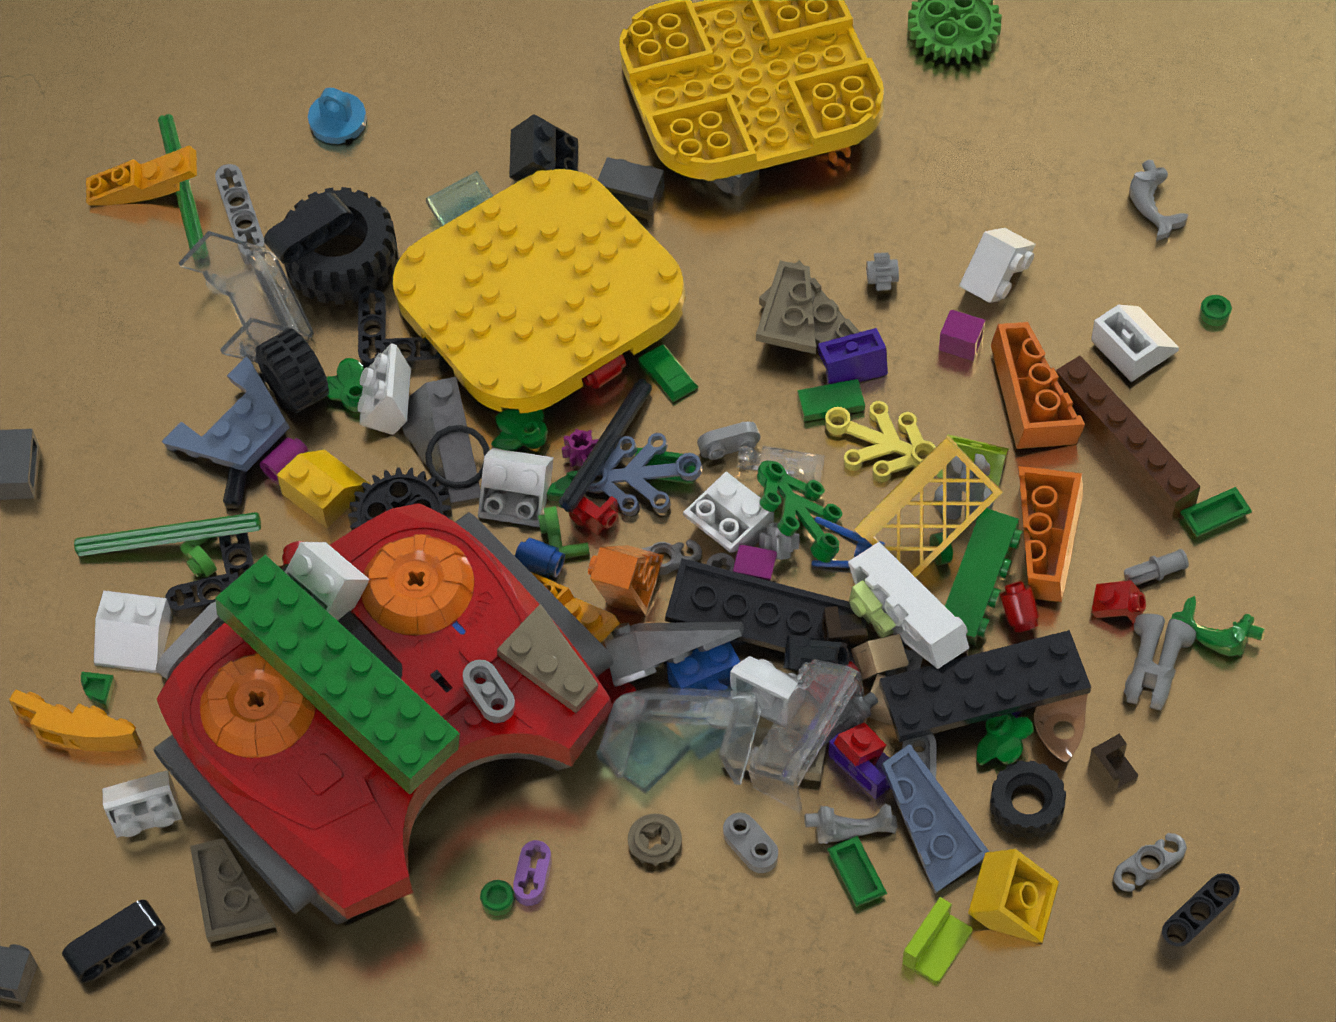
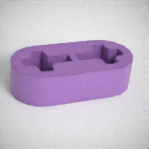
(539, 875)

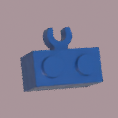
(704, 669)

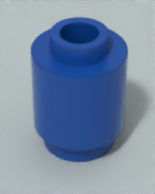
(540, 557)

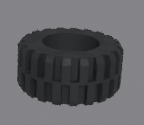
(354, 273)

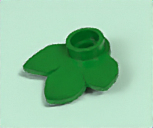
(346, 383)
(520, 430)
(1004, 739)

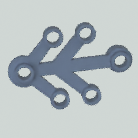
(636, 473)

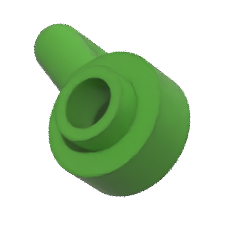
(550, 524)
(198, 560)

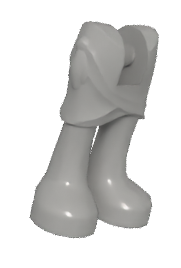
(978, 491)
(1148, 673)

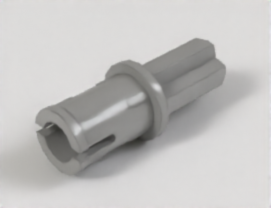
(1157, 567)

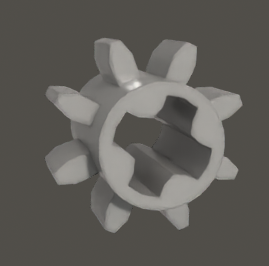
(882, 271)
(778, 542)

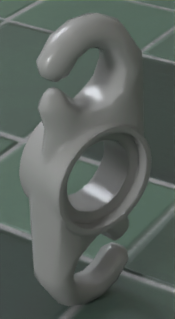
(675, 553)
(1142, 874)

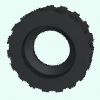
(1027, 824)

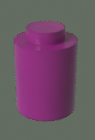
(281, 457)

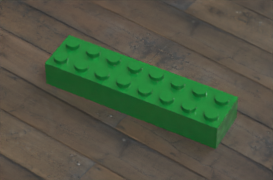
(337, 674)

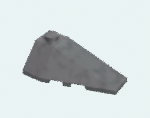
(431, 410)
(645, 646)

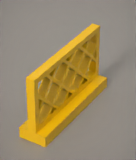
(915, 483)

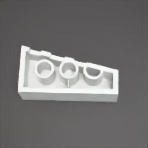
(915, 611)

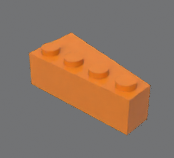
(1031, 391)
(1050, 520)
(626, 576)

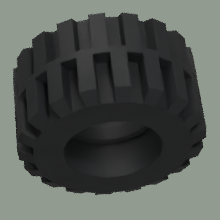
(292, 370)

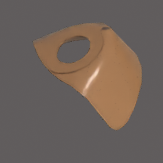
(1068, 710)

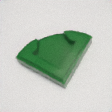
(558, 488)
(98, 688)

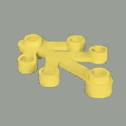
(885, 442)

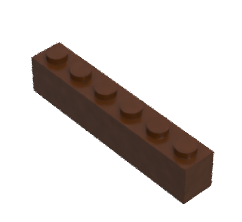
(1128, 439)

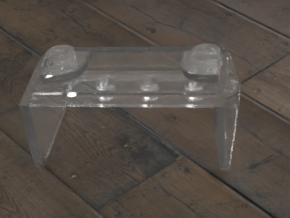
(255, 287)
(728, 710)
(802, 729)

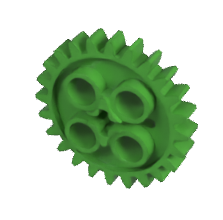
(954, 27)

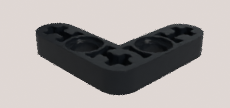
(380, 339)
(221, 582)

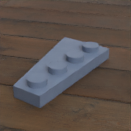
(937, 827)

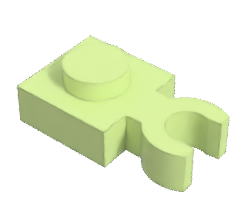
(866, 605)

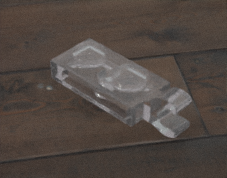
(797, 464)

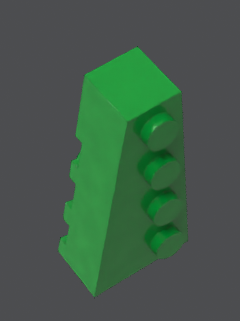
(982, 571)

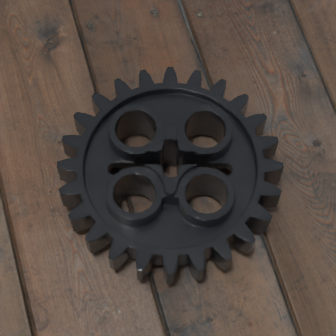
(381, 496)

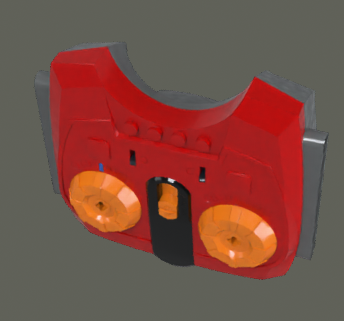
(304, 795)

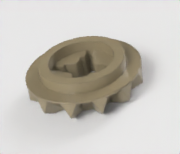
(649, 826)

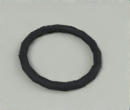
(428, 455)

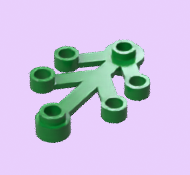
(773, 478)

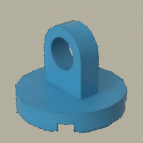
(337, 116)

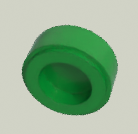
(1215, 310)
(947, 554)
(497, 897)

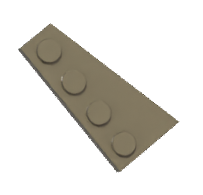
(828, 320)

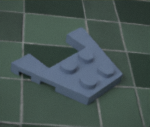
(242, 431)

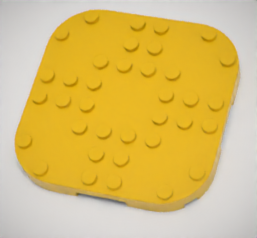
(749, 82)
(538, 289)

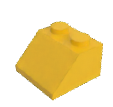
(320, 485)
(1013, 895)

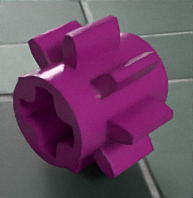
(578, 446)

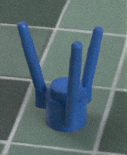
(862, 544)

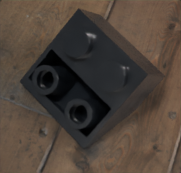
(540, 146)

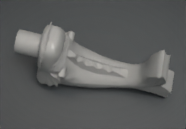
(1142, 192)
(838, 828)

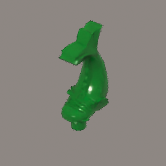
(1225, 641)

